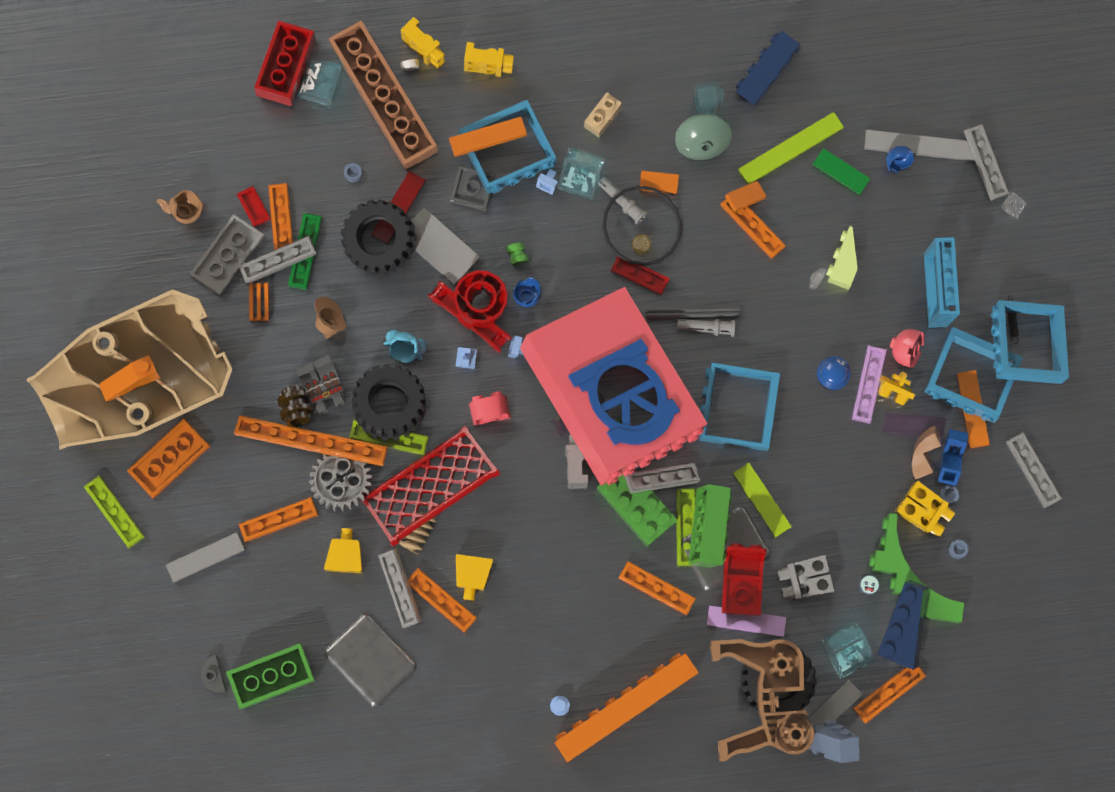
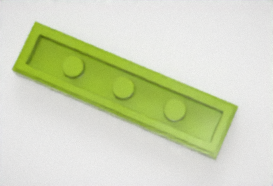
(413, 443)
(762, 500)
(114, 511)
(684, 514)

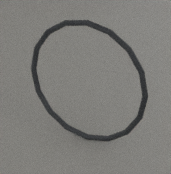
(614, 249)

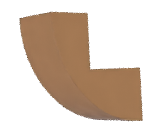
(921, 461)

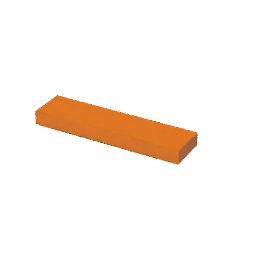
(487, 136)
(280, 215)
(756, 229)
(975, 426)
(278, 519)
(657, 588)
(441, 600)
(888, 693)

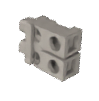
(574, 466)
(800, 578)

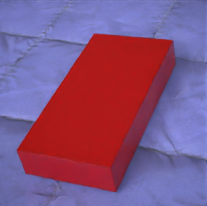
(253, 206)

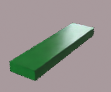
(301, 271)

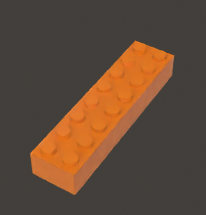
(626, 707)

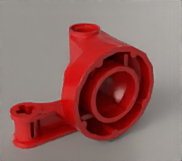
(478, 320)

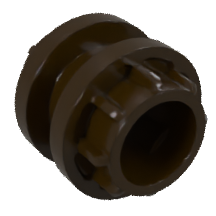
(295, 406)

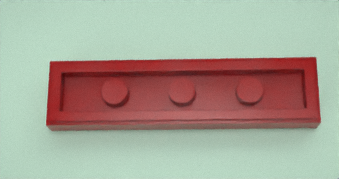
(404, 199)

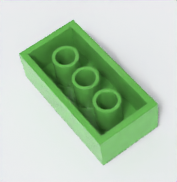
(639, 510)
(710, 526)
(271, 676)

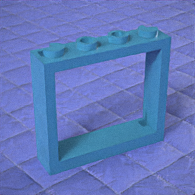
(515, 111)
(941, 282)
(1058, 341)
(954, 399)
(770, 405)

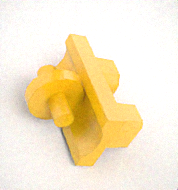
(889, 385)

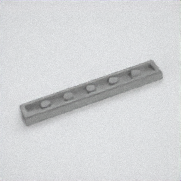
(919, 145)

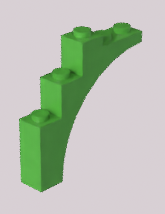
(892, 561)

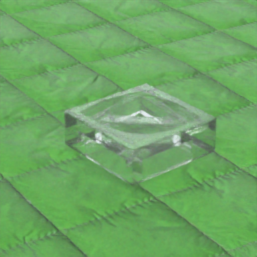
(1013, 205)
(816, 278)

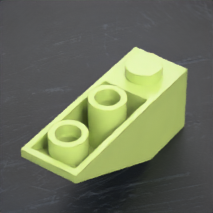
(845, 265)

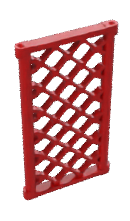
(434, 508)

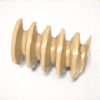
(416, 537)

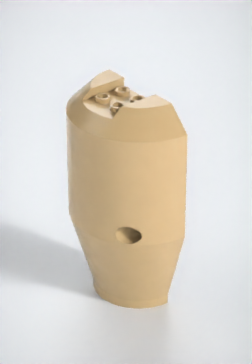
(166, 330)

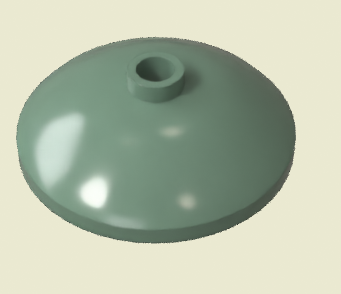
(703, 136)

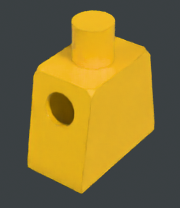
(344, 554)
(472, 574)

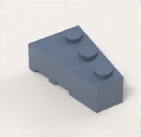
(835, 742)

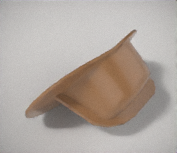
(329, 317)

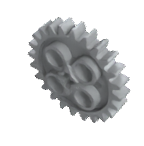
(350, 493)

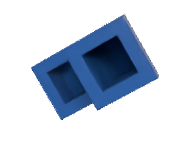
(951, 457)

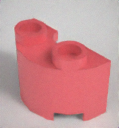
(489, 408)

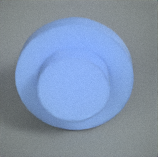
(559, 705)

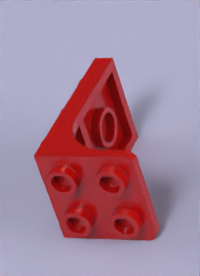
(743, 580)

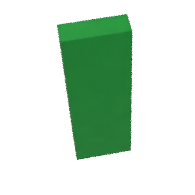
(841, 171)

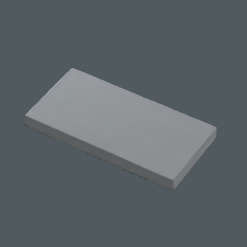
(442, 247)
(226, 254)

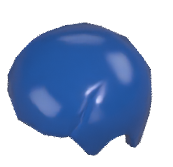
(899, 158)
(527, 292)

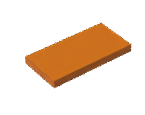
(168, 458)

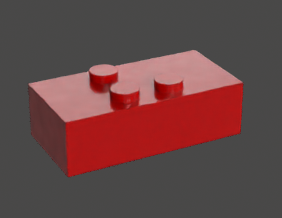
(284, 63)

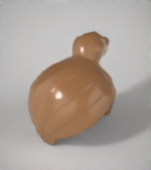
(184, 206)

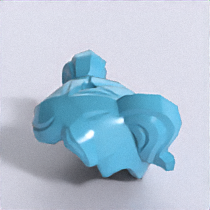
(405, 346)

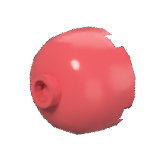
(907, 347)

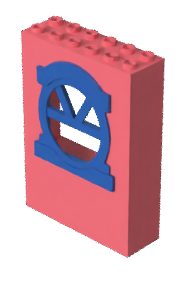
(573, 356)

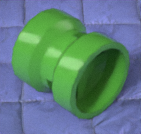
(517, 254)

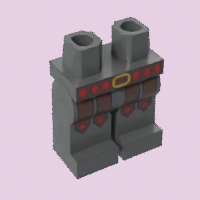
(323, 390)

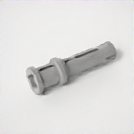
(629, 206)
(716, 327)

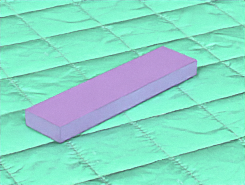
(869, 384)
(761, 624)

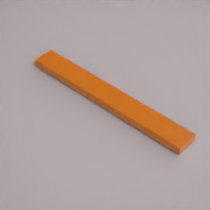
(311, 440)

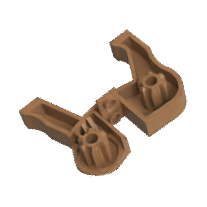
(780, 670)

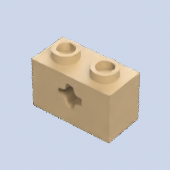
(602, 115)

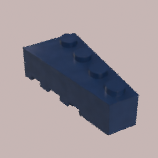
(768, 67)
(906, 625)

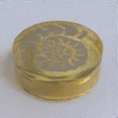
(641, 244)

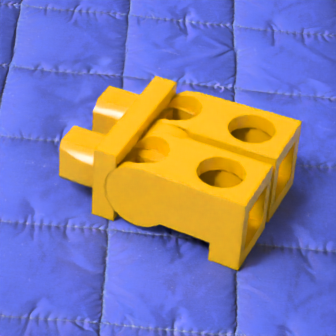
(422, 43)
(487, 61)
(924, 509)

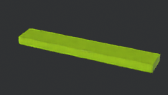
(791, 148)

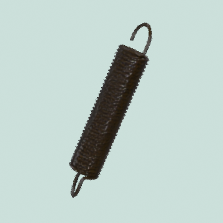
(1013, 323)

